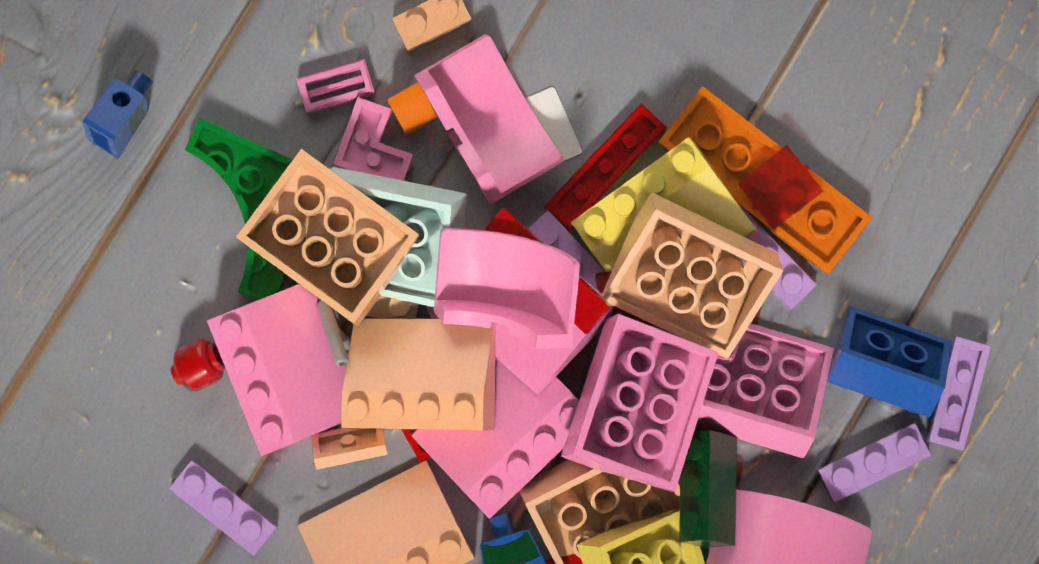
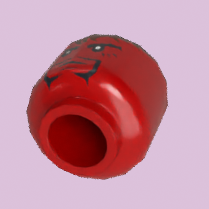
(197, 365)

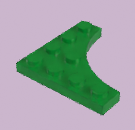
(250, 174)

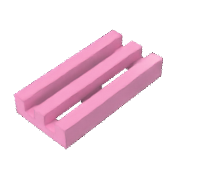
(340, 99)

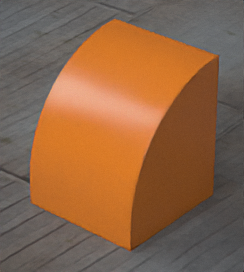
(412, 109)

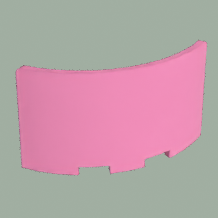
(488, 119)
(507, 282)
(791, 533)

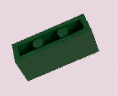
(709, 491)

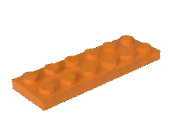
(735, 148)

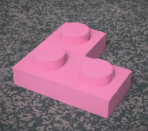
(362, 145)

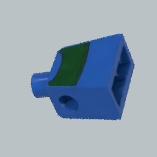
(111, 124)
(509, 546)

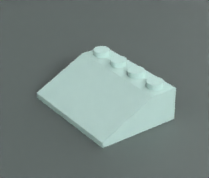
(424, 211)

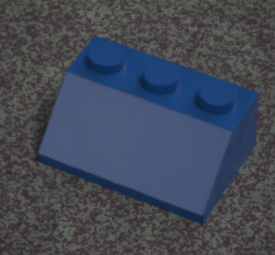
(890, 362)

